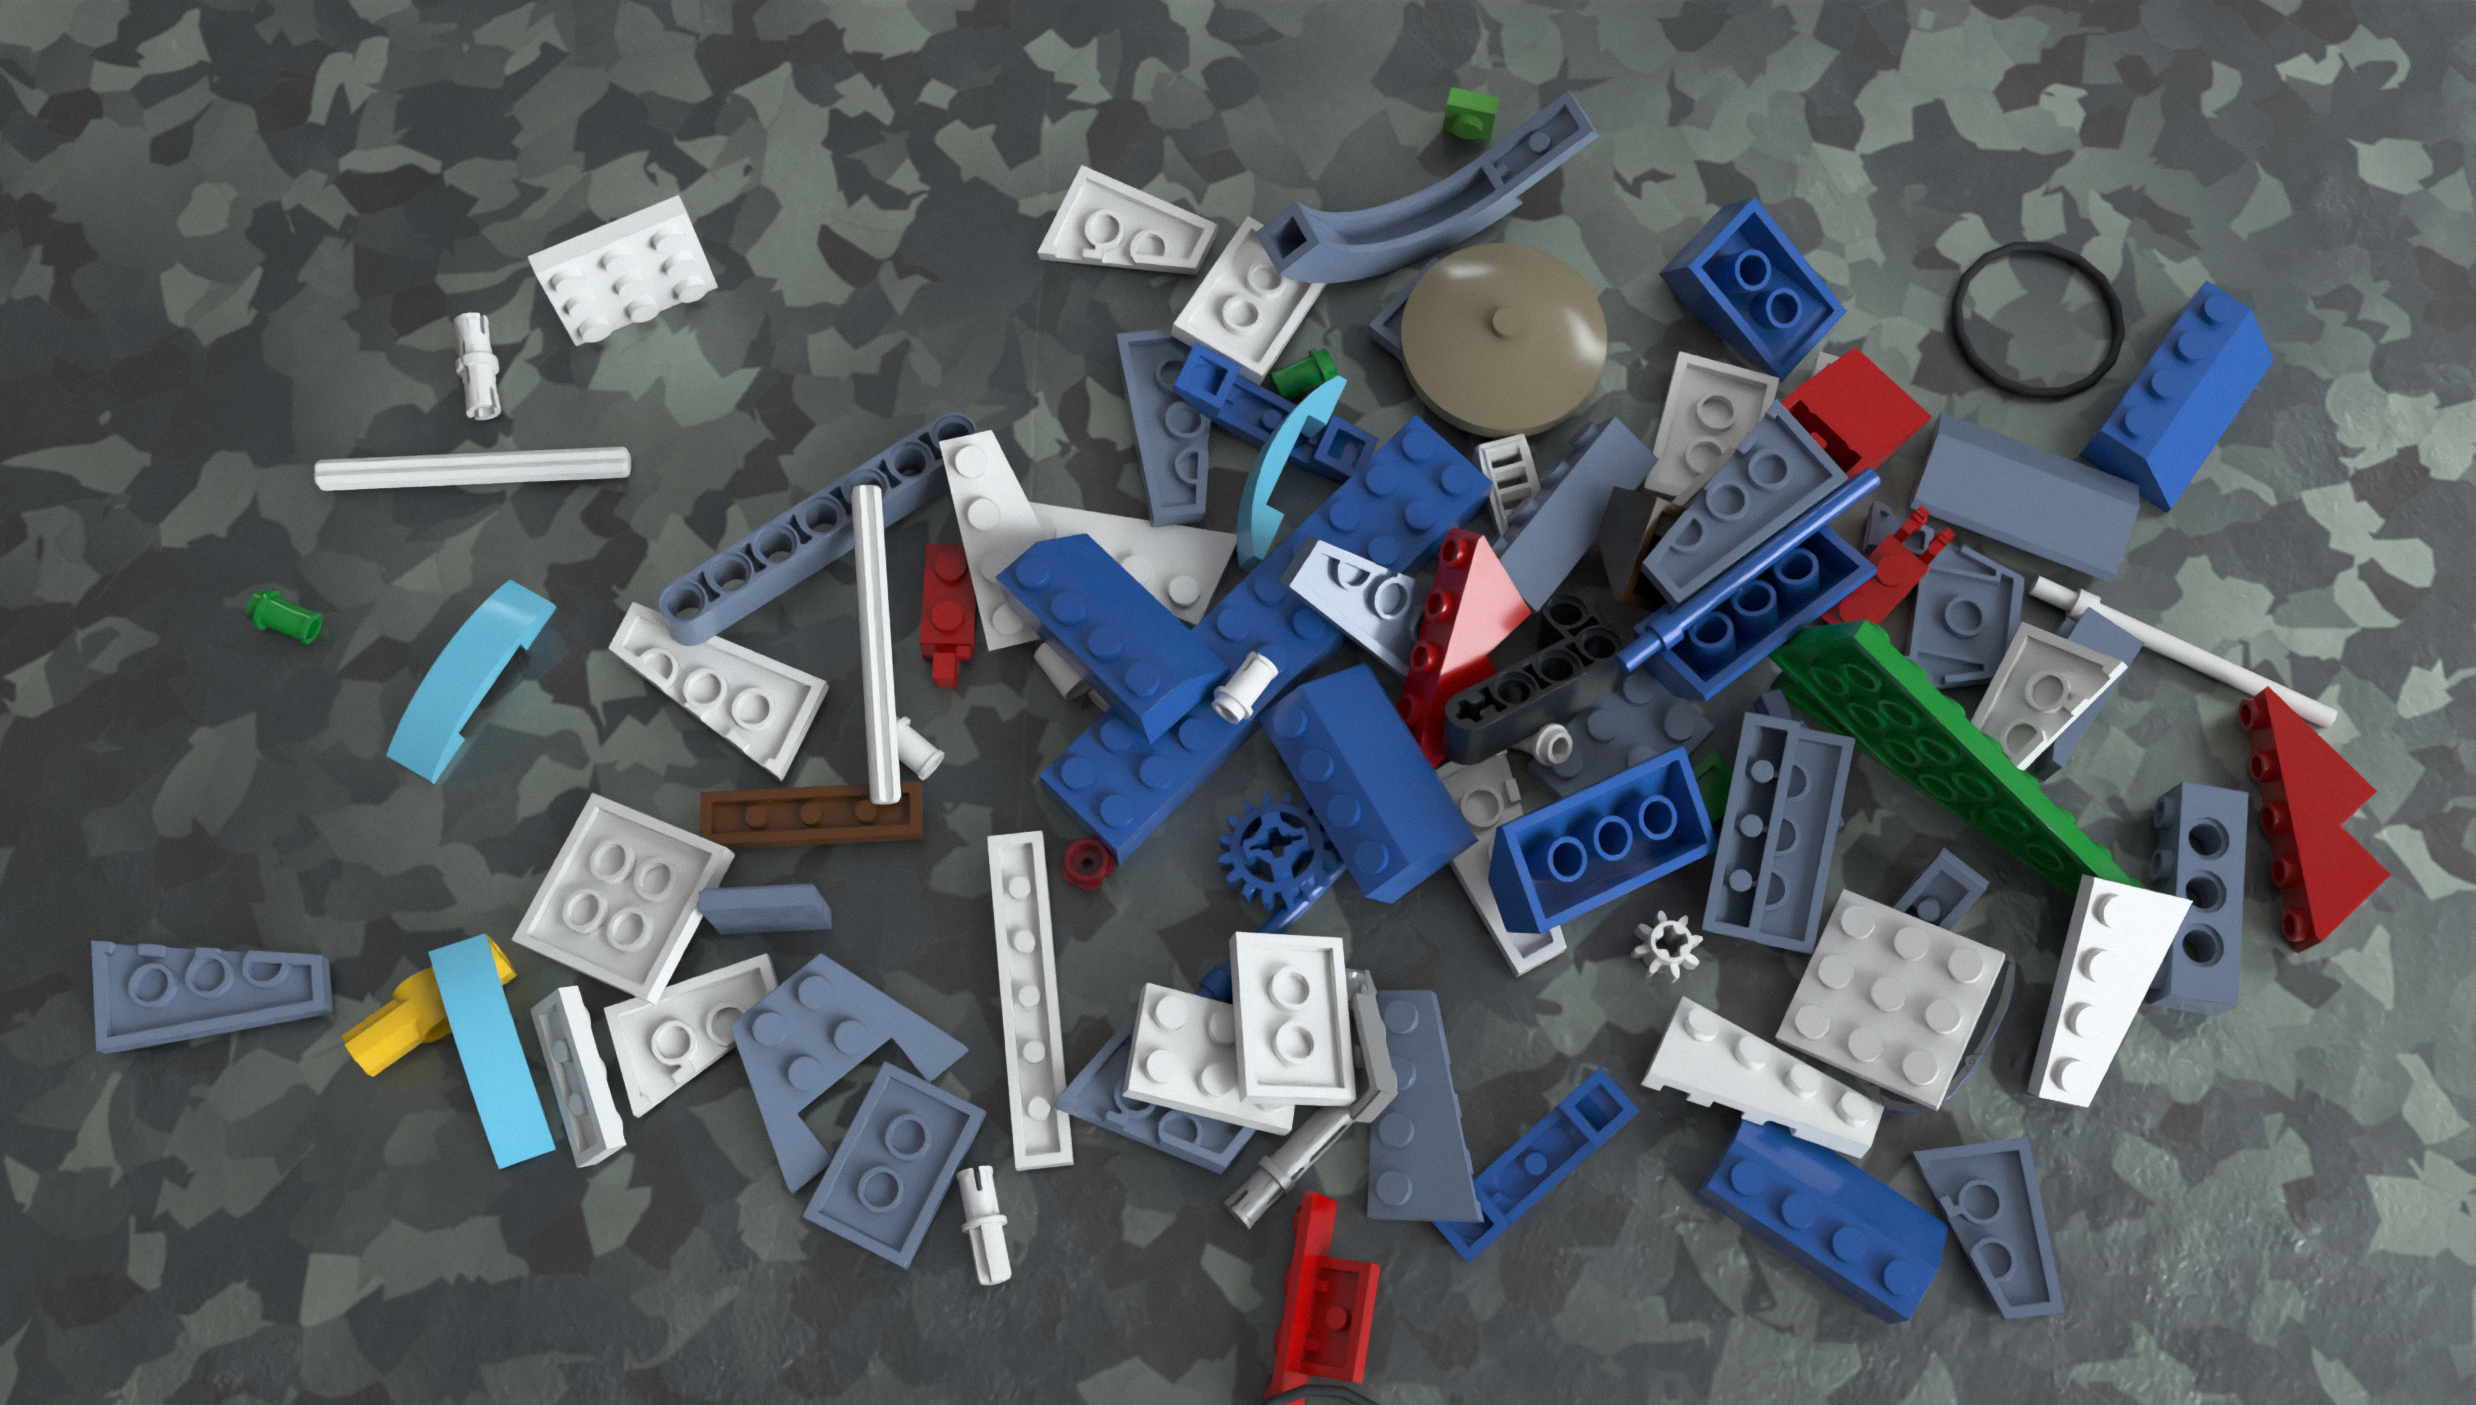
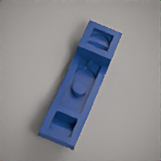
(1253, 413)
(1541, 1160)

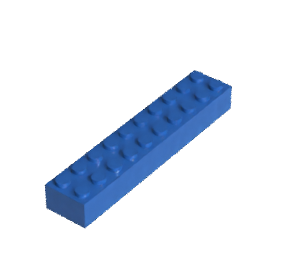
(1386, 512)

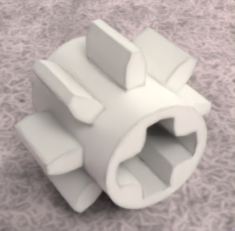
(1674, 934)

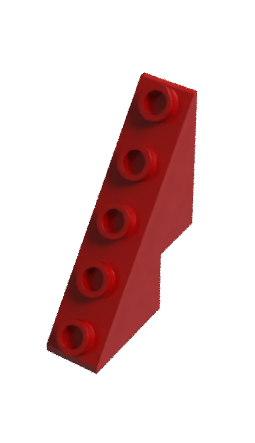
(1463, 621)
(2304, 803)

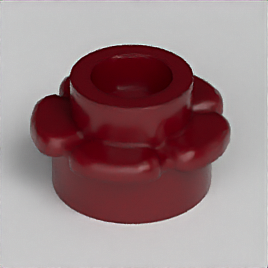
(1091, 877)

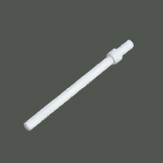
(2227, 672)

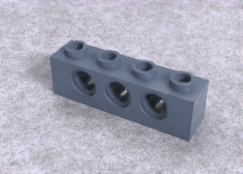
(2220, 824)

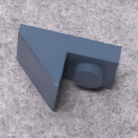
(1941, 891)

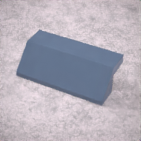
(2026, 497)
(1778, 833)

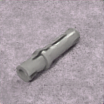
(1280, 1171)

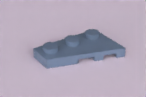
(1099, 1100)
(1999, 1221)

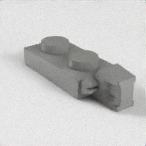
(1371, 1061)

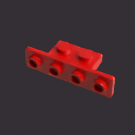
(1325, 1306)

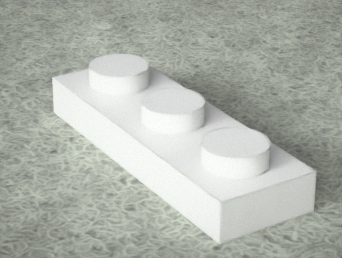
(578, 1076)

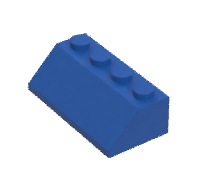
(2182, 397)
(1758, 616)
(1111, 632)
(1368, 781)
(1599, 843)
(1826, 1216)

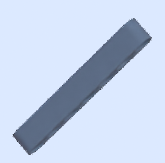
(794, 534)

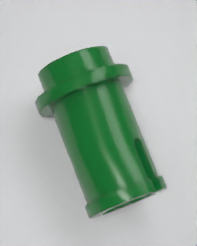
(1304, 374)
(273, 611)

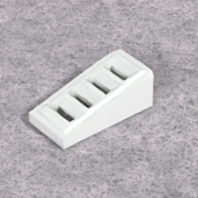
(1500, 452)

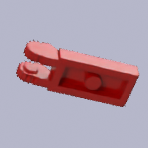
(1895, 574)

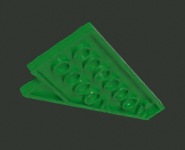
(1870, 692)

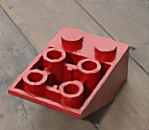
(1855, 412)

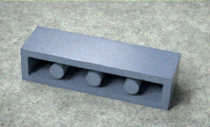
(1565, 515)

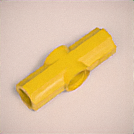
(408, 1019)

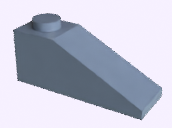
(2106, 637)

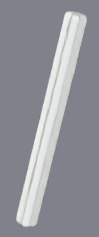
(472, 468)
(876, 645)

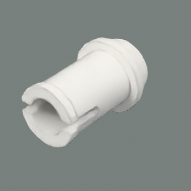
(1244, 688)
(1549, 746)
(916, 750)

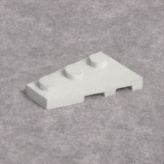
(1125, 228)
(685, 1030)

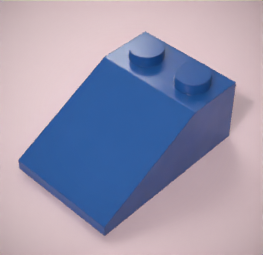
(1754, 288)

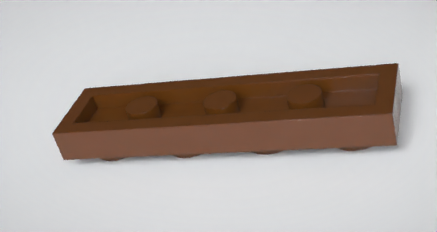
(809, 816)

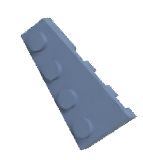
(1165, 428)
(179, 994)
(1418, 1141)

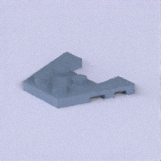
(1960, 609)
(811, 1037)

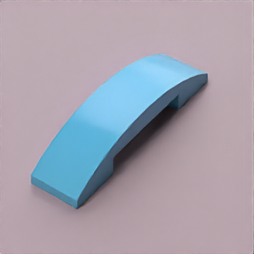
(1256, 520)
(462, 677)
(491, 1051)

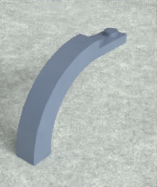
(1381, 239)

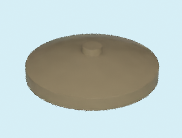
(1503, 340)

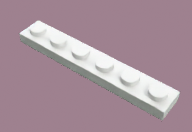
(1029, 1000)

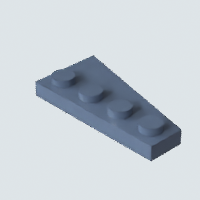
(1753, 497)
(1361, 599)

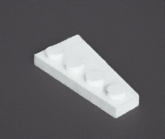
(2102, 977)

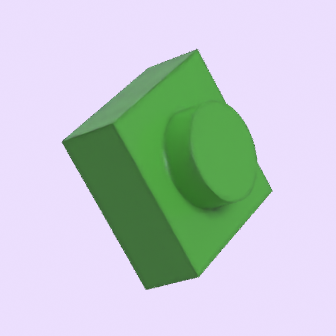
(1470, 114)

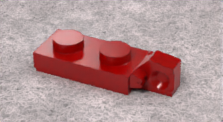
(947, 612)

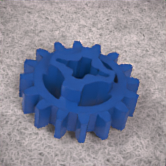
(1255, 854)

